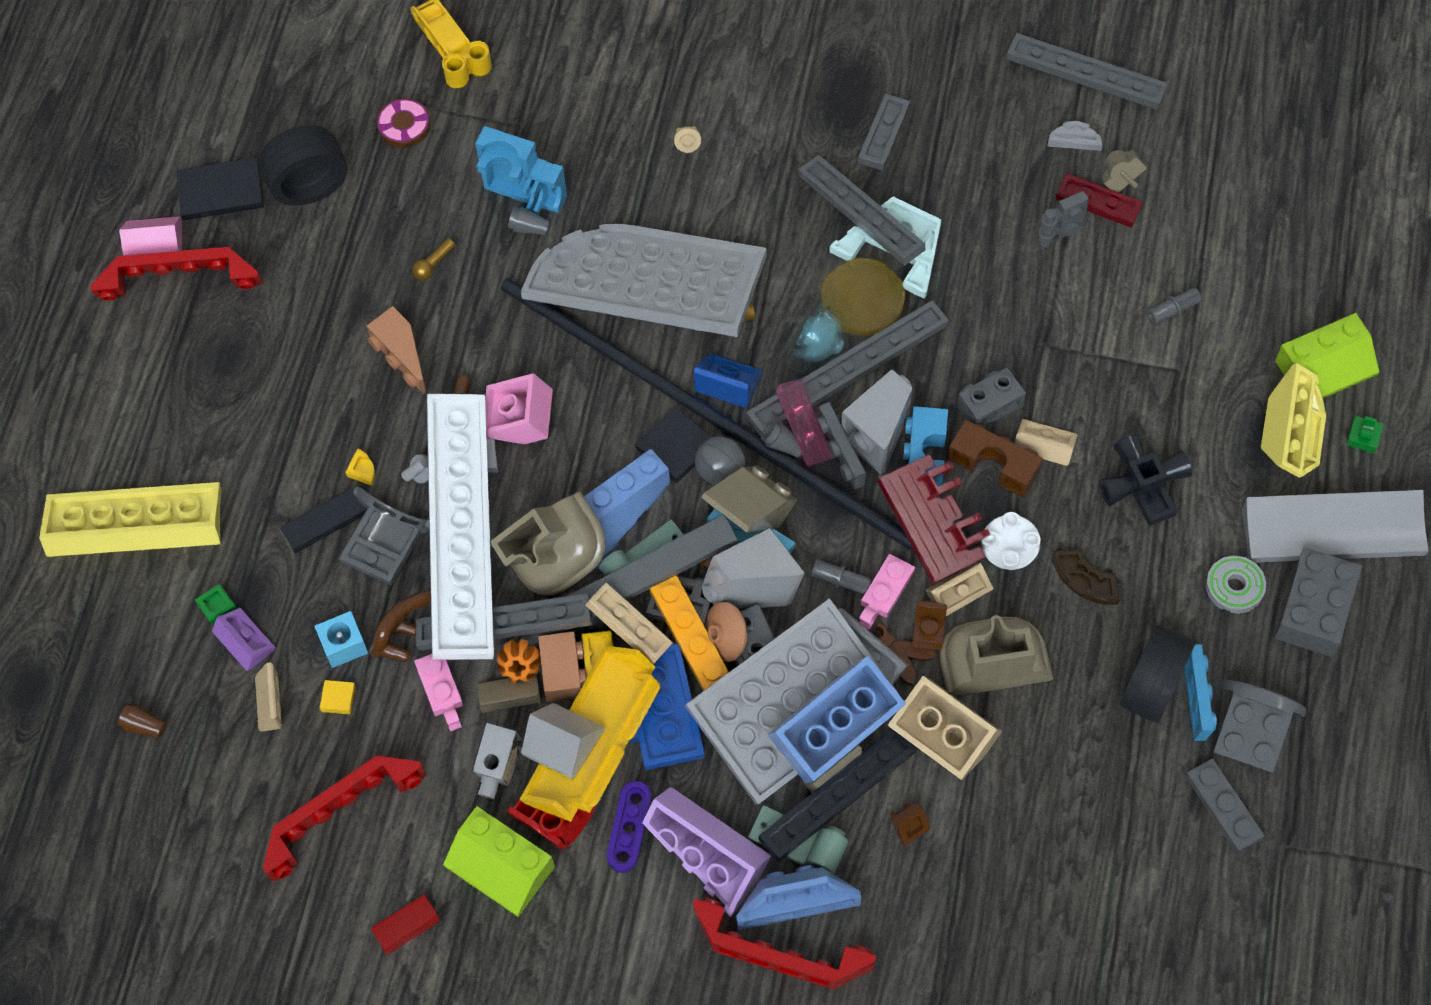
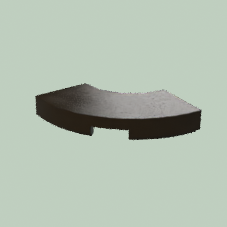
(1084, 578)

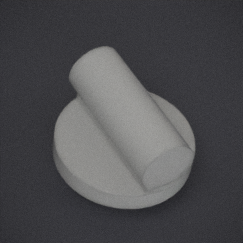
(417, 470)

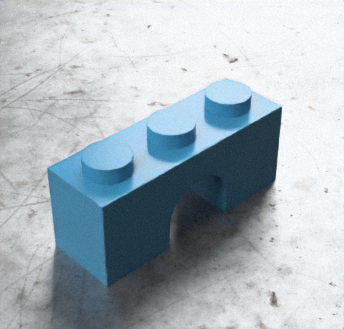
(927, 430)

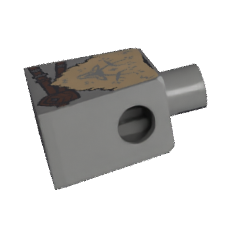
(500, 747)

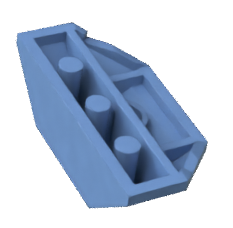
(796, 896)

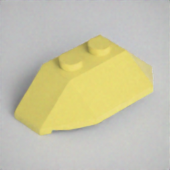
(1295, 422)

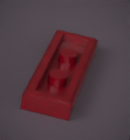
(1102, 200)

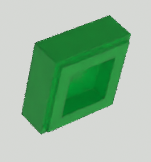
(215, 603)

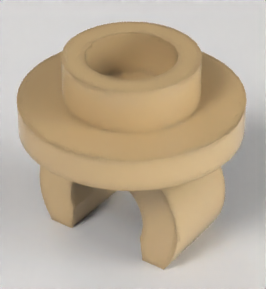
(687, 139)

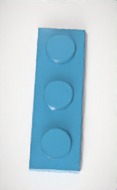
(1199, 695)

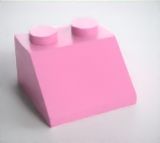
(518, 410)

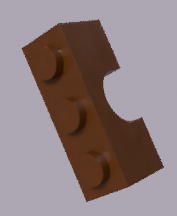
(976, 444)

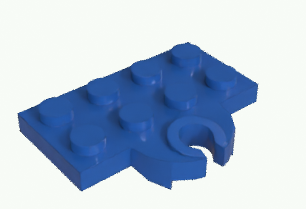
(668, 729)

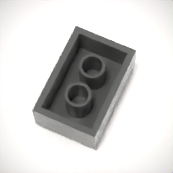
(1318, 602)

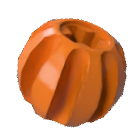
(518, 661)

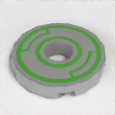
(1243, 570)

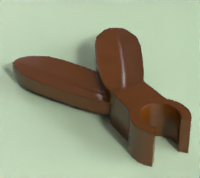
(905, 651)

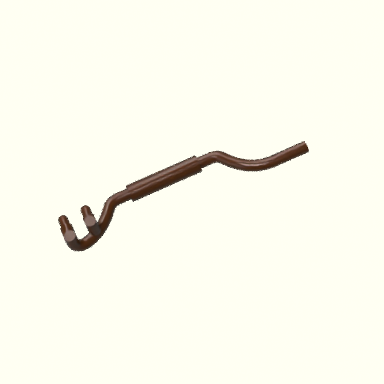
(394, 621)

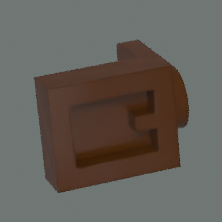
(929, 625)

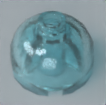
(820, 336)

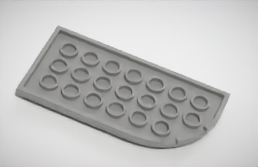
(650, 276)

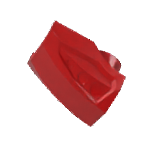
(561, 833)

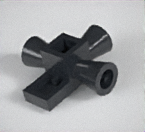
(1145, 479)

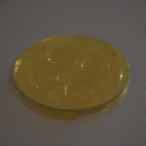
(863, 296)

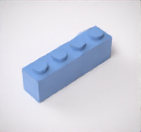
(627, 496)

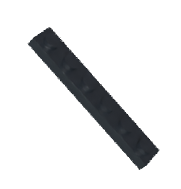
(836, 794)

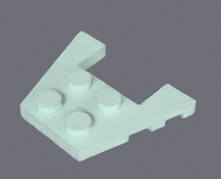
(919, 223)

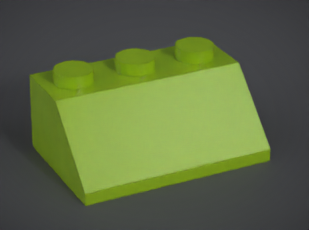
(1336, 353)
(498, 861)

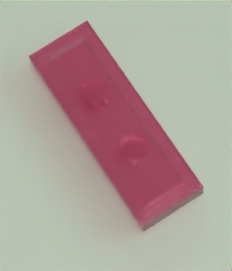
(804, 422)

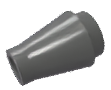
(528, 222)
(780, 438)

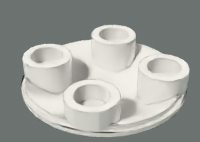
(1012, 542)

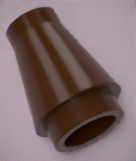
(139, 721)

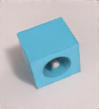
(341, 639)

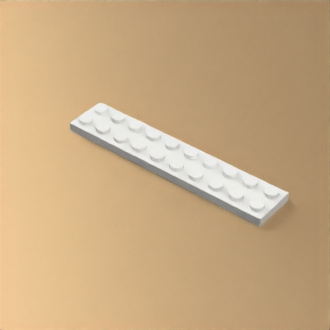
(459, 528)

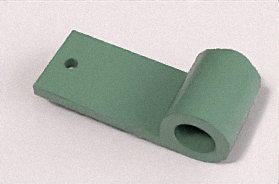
(657, 539)
(820, 850)

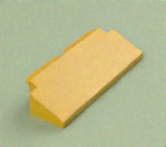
(615, 697)

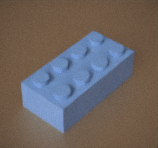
(836, 719)

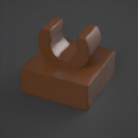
(910, 823)

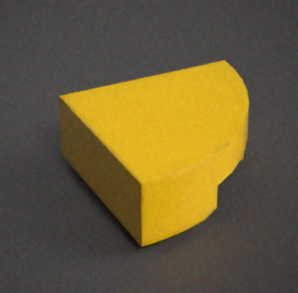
(361, 468)

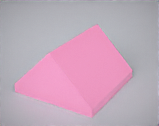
(151, 236)

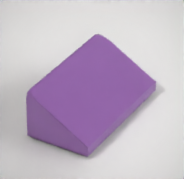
(242, 638)

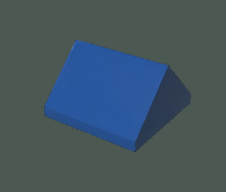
(726, 380)

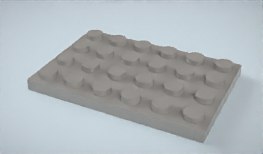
(768, 689)

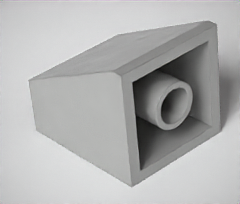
(878, 419)
(753, 574)

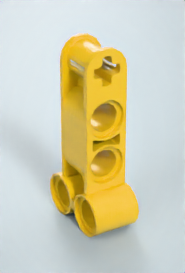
(458, 54)

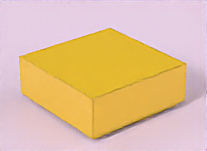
(337, 697)

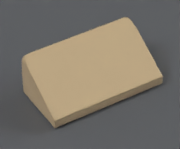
(1046, 441)
(961, 588)
(268, 698)

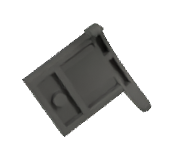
(382, 539)
(1255, 724)

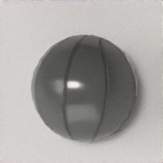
(718, 459)

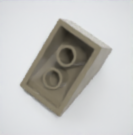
(751, 499)

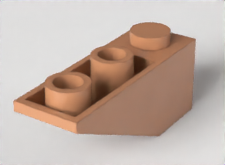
(396, 340)

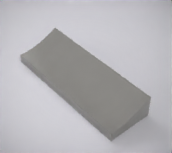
(1335, 525)

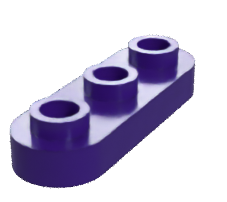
(628, 814)

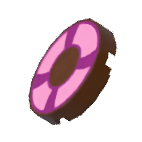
(403, 122)

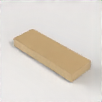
(628, 623)

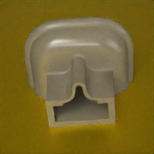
(553, 545)
(993, 656)

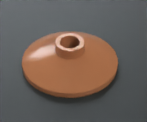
(726, 630)

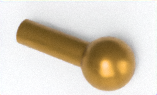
(424, 268)

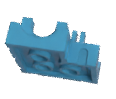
(514, 170)

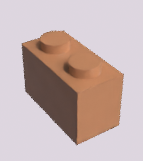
(561, 666)

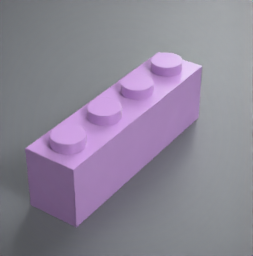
(707, 847)

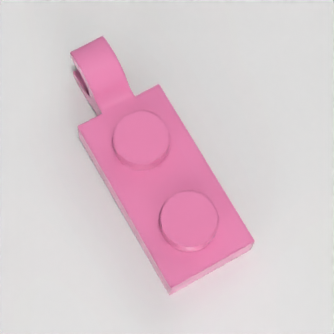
(885, 590)
(440, 689)

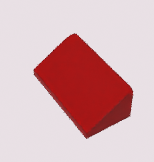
(405, 924)

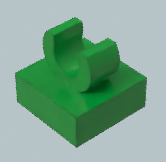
(1365, 434)

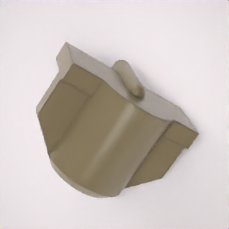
(1122, 169)

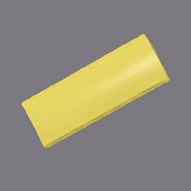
(131, 519)

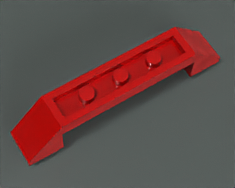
(112, 280)
(402, 772)
(854, 963)

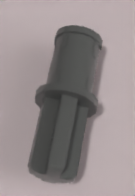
(1173, 306)
(840, 576)

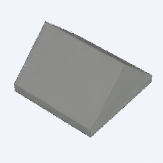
(560, 739)

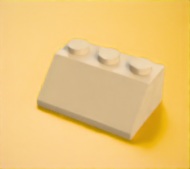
(944, 728)

